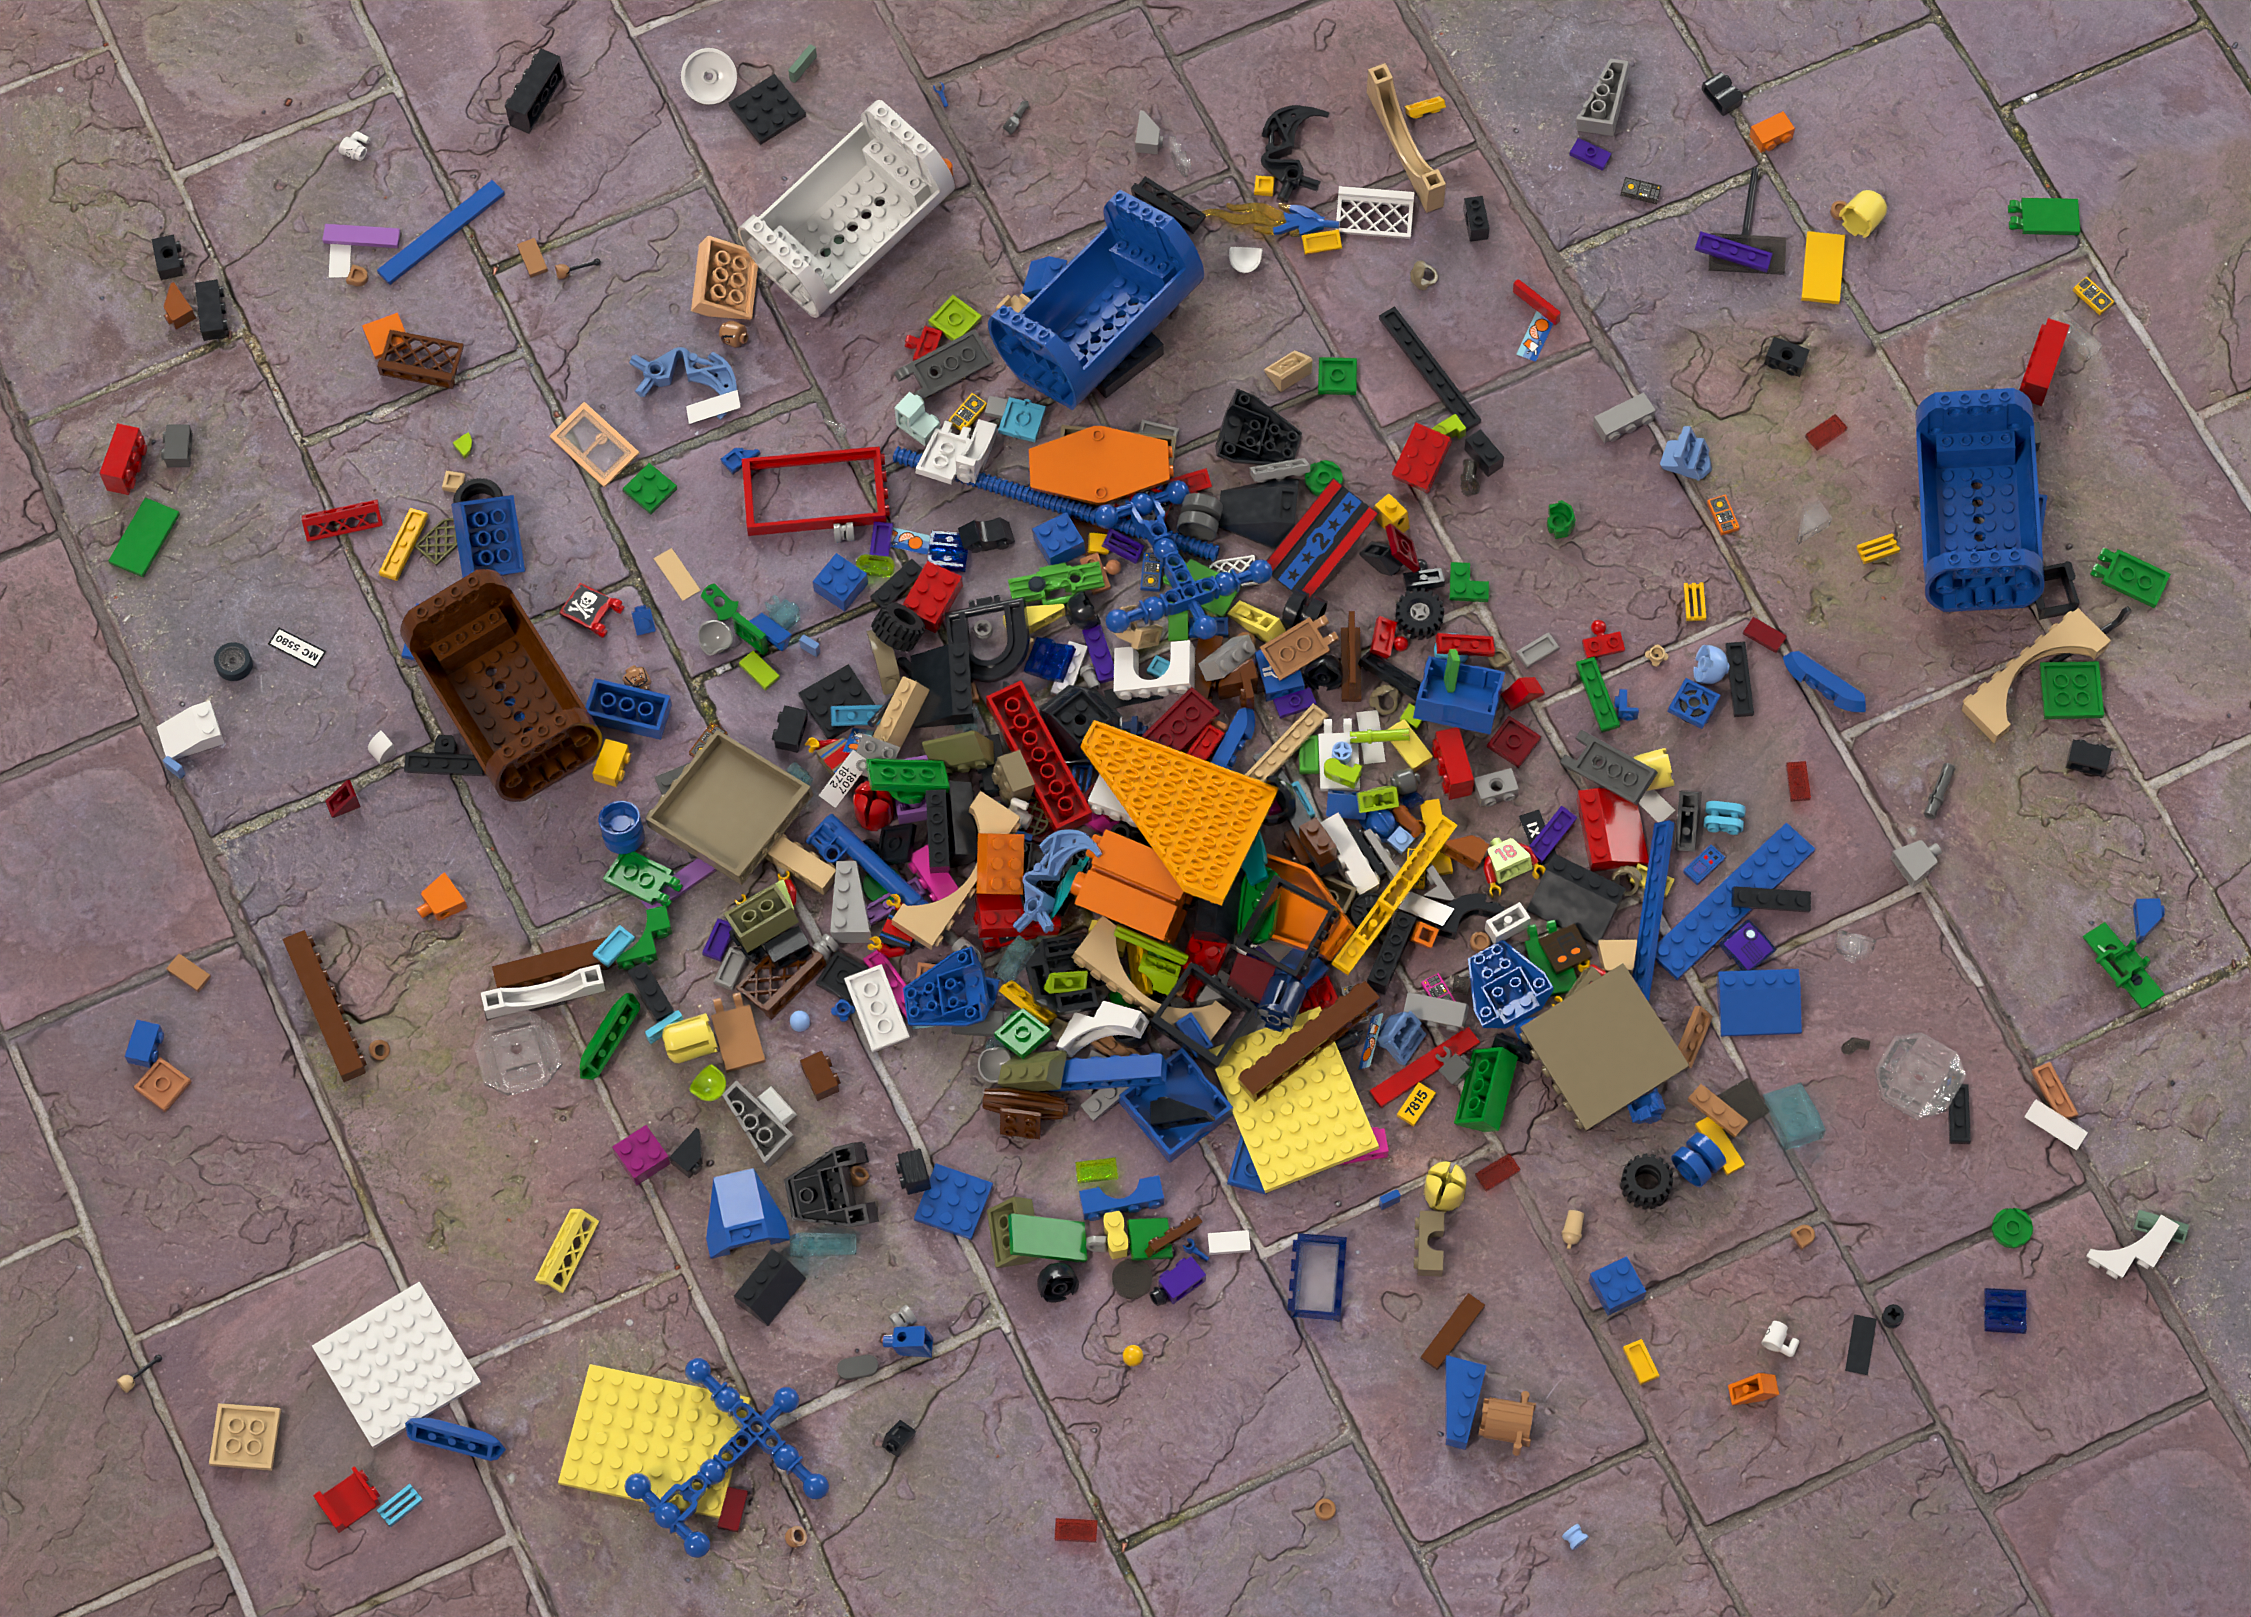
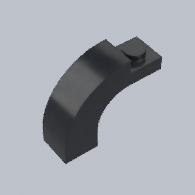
(1465, 907)

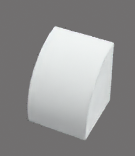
(381, 748)

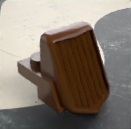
(1240, 683)

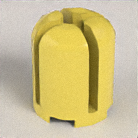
(689, 1039)
(1454, 1185)

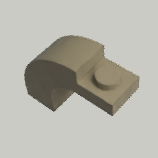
(885, 663)

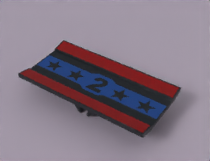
(1320, 539)

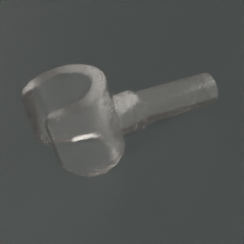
(840, 429)

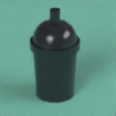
(1349, 1040)

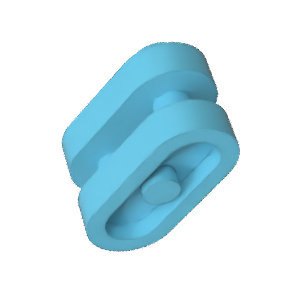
(1724, 817)

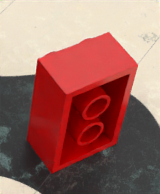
(1421, 457)
(123, 459)
(933, 594)
(1452, 763)

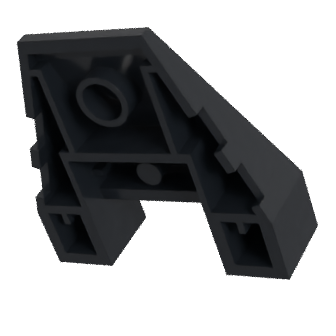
(825, 1190)

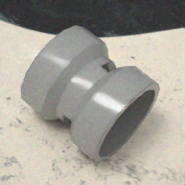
(839, 532)
(826, 946)
(903, 1317)

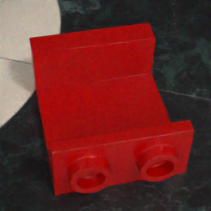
(348, 1500)

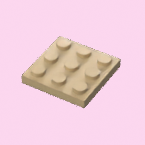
(245, 1436)

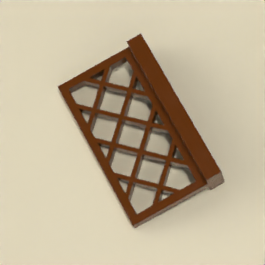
(413, 372)
(1349, 659)
(789, 989)

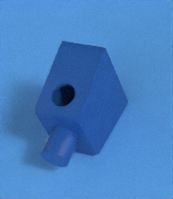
(910, 1341)

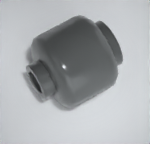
(1405, 781)

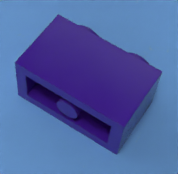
(1181, 1279)

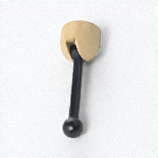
(127, 1382)

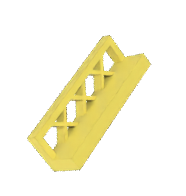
(560, 1247)

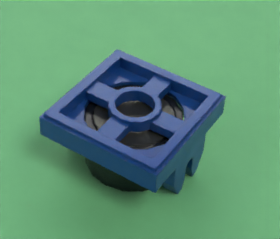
(1693, 704)

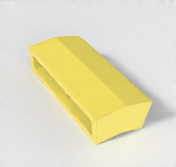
(1412, 751)

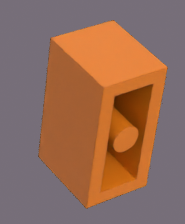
(1772, 132)

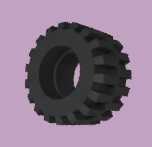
(898, 626)
(1650, 1166)

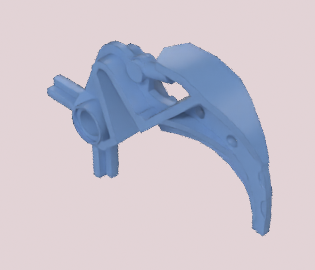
(714, 377)
(1058, 850)

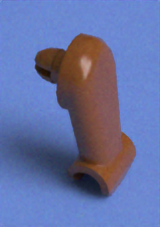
(1403, 817)

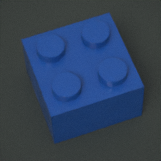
(1058, 540)
(840, 582)
(1617, 1286)

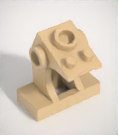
(1140, 637)

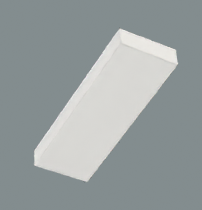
(2056, 1124)

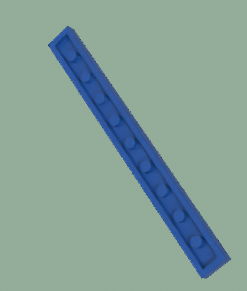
(1652, 905)

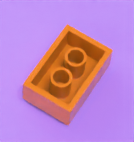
(1000, 863)

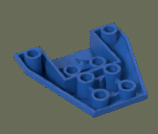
(1506, 986)
(949, 993)
(742, 1214)

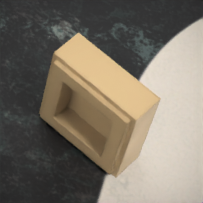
(453, 481)

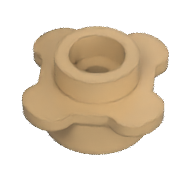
(1657, 649)

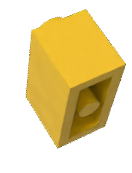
(611, 763)

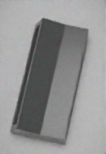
(988, 1027)

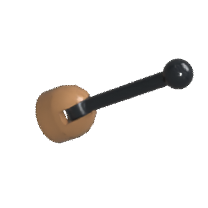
(563, 270)

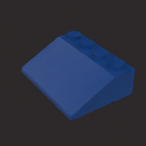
(488, 535)
(1759, 1002)

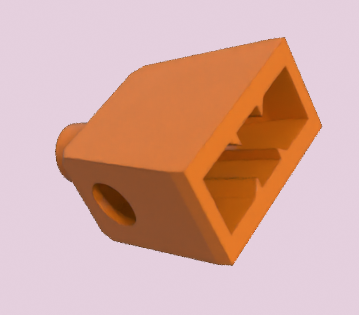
(441, 899)

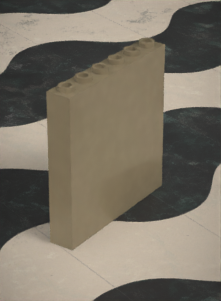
(729, 807)
(1603, 1047)

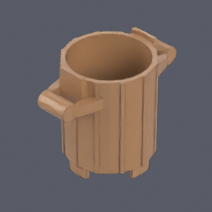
(1508, 1421)

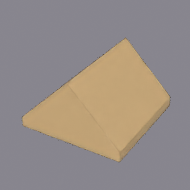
(1289, 370)

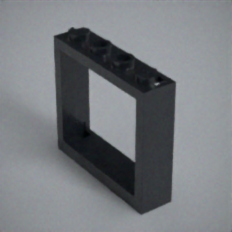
(1262, 911)
(1186, 1042)

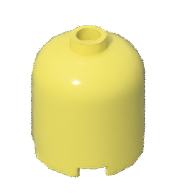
(1863, 213)
(1660, 762)

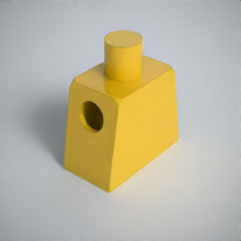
(1391, 512)

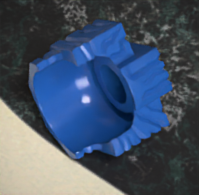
(1647, 1108)

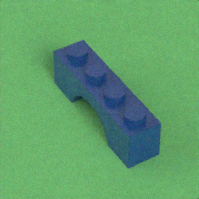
(1147, 1194)

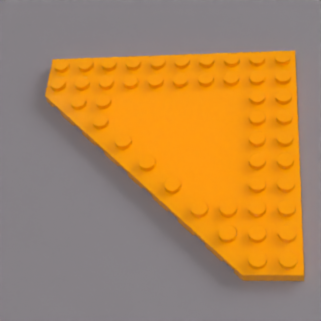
(1185, 807)

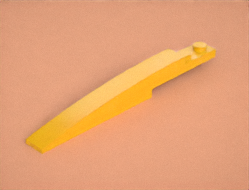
(1394, 894)

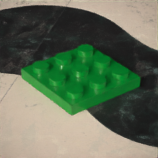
(2071, 690)

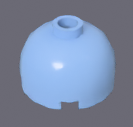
(1711, 665)

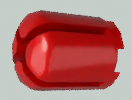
(872, 807)

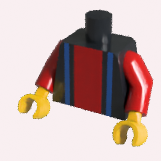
(893, 941)

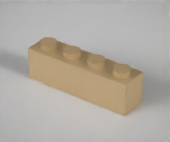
(901, 712)
(802, 864)

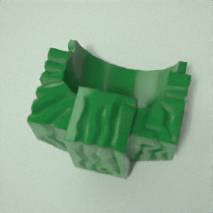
(1560, 519)

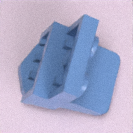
(1687, 455)
(1401, 1036)

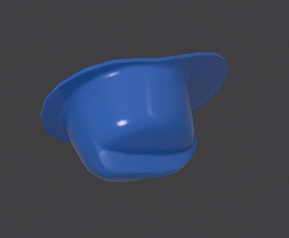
(1380, 822)

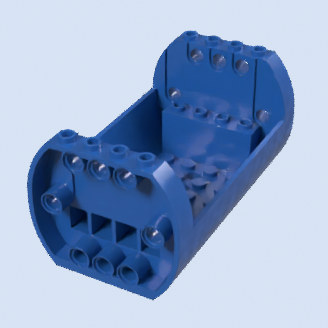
(1134, 259)
(1990, 442)

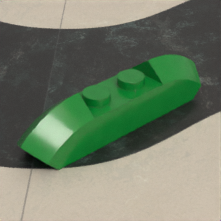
(608, 1036)

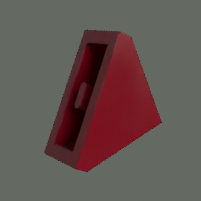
(342, 800)

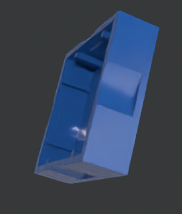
(1471, 704)
(1184, 1084)

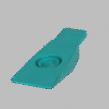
(1254, 862)
(1065, 885)

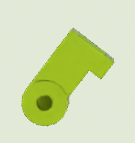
(1451, 427)
(1342, 773)

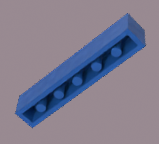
(1114, 1072)

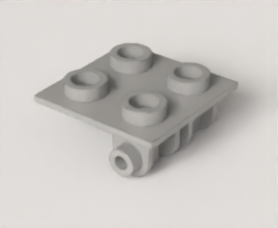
(874, 749)

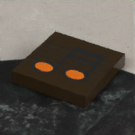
(1565, 948)

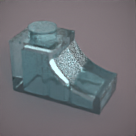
(1014, 959)

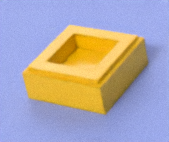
(1264, 185)
(1095, 543)

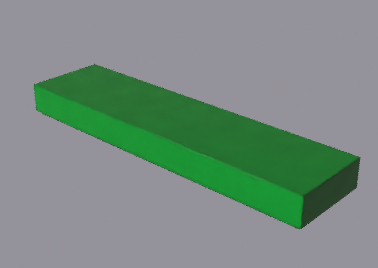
(1597, 694)

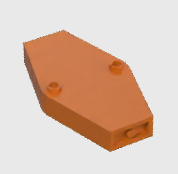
(1100, 465)
(1301, 919)

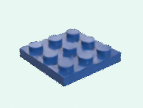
(953, 1201)

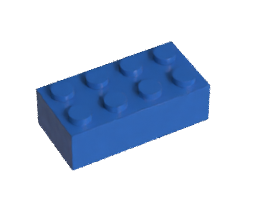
(628, 708)

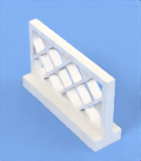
(1378, 197)

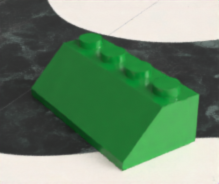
(1486, 1089)

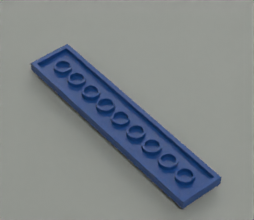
(1715, 916)

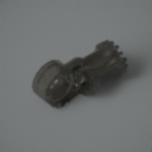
(1469, 477)

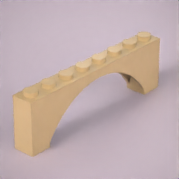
(1425, 180)
(2073, 635)
(929, 921)
(1100, 956)

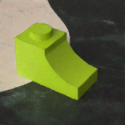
(1377, 799)
(1160, 972)

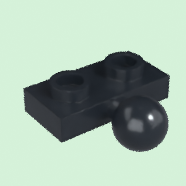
(1423, 578)

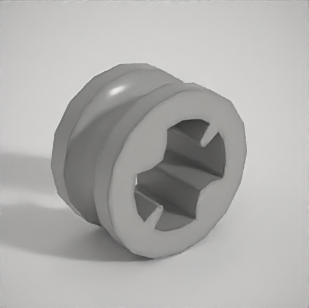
(983, 635)

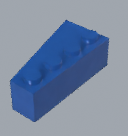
(1462, 1393)

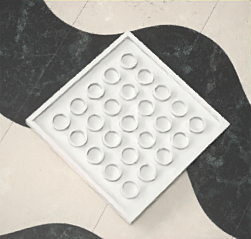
(396, 1364)

